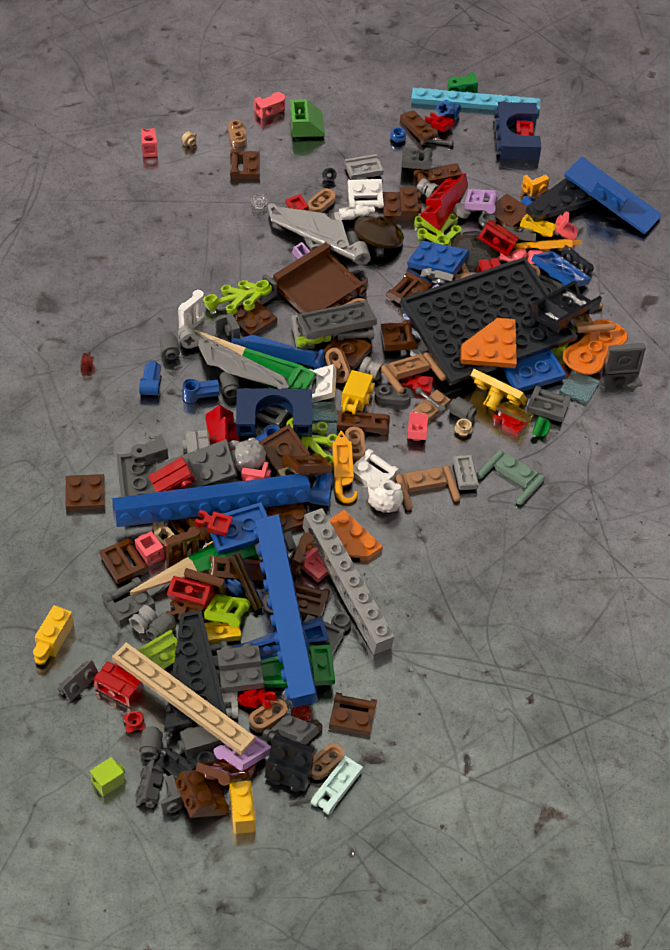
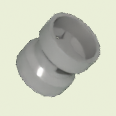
(426, 187)
(370, 367)
(143, 619)

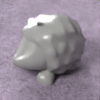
(248, 454)

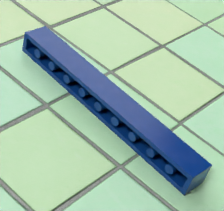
(211, 498)
(286, 611)

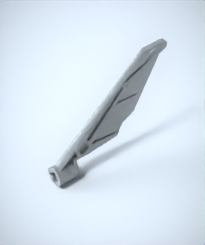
(320, 229)
(228, 360)

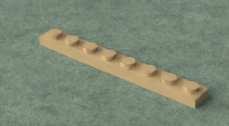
(184, 698)

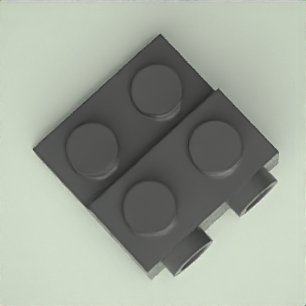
(240, 668)

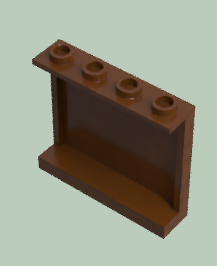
(318, 282)

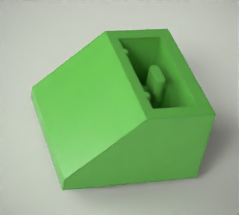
(306, 119)

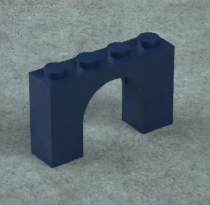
(510, 144)
(253, 401)

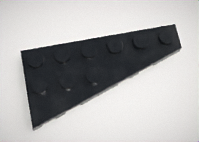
(558, 200)
(194, 669)

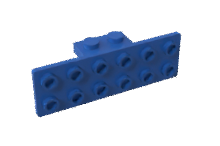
(613, 195)

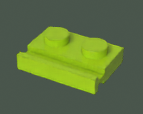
(161, 649)

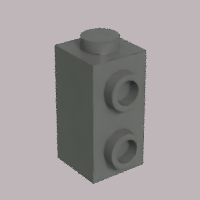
(197, 740)

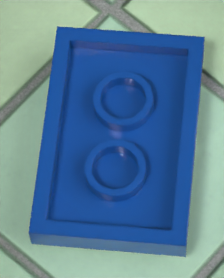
(438, 257)
(560, 268)
(534, 371)
(241, 529)

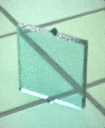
(579, 387)
(324, 412)

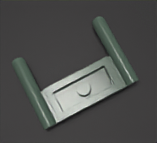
(515, 471)

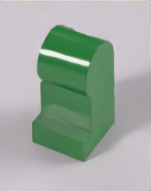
(463, 84)

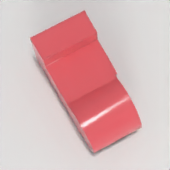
(270, 105)
(149, 142)

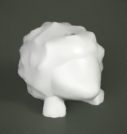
(384, 494)

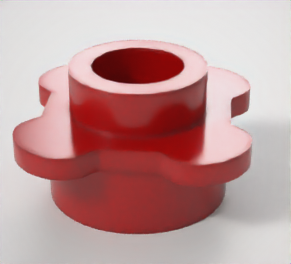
(130, 718)

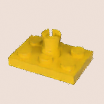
(497, 391)

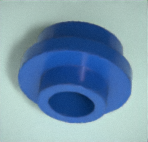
(398, 134)
(234, 587)

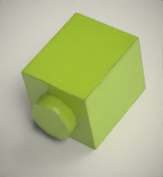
(107, 776)

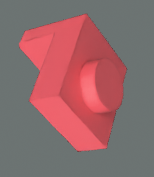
(565, 228)
(417, 426)
(252, 474)
(314, 566)

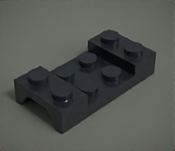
(562, 306)

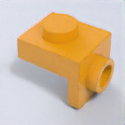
(534, 186)

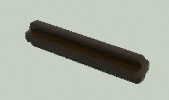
(246, 582)

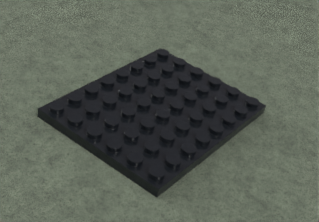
(461, 308)

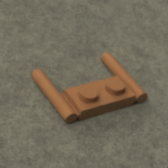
(584, 324)
(409, 367)
(426, 480)

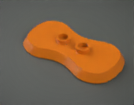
(590, 352)

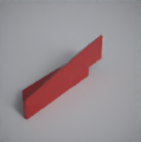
(443, 201)
(221, 425)

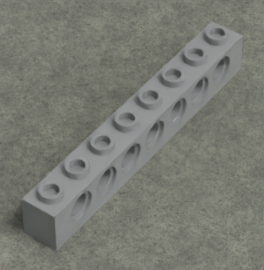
(348, 582)

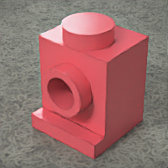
(150, 548)

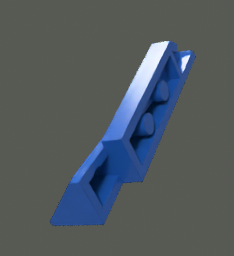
(277, 349)
(313, 630)

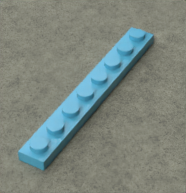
(466, 99)

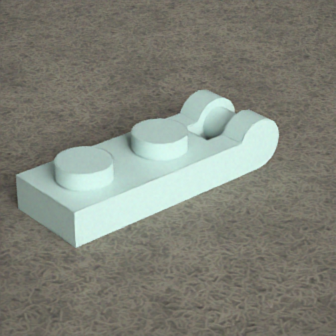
(337, 784)

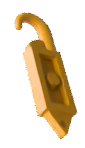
(546, 246)
(343, 467)

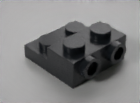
(290, 763)

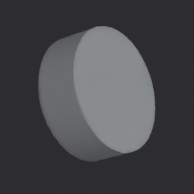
(460, 211)

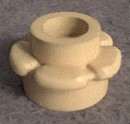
(189, 138)
(463, 427)

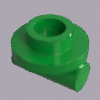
(541, 427)

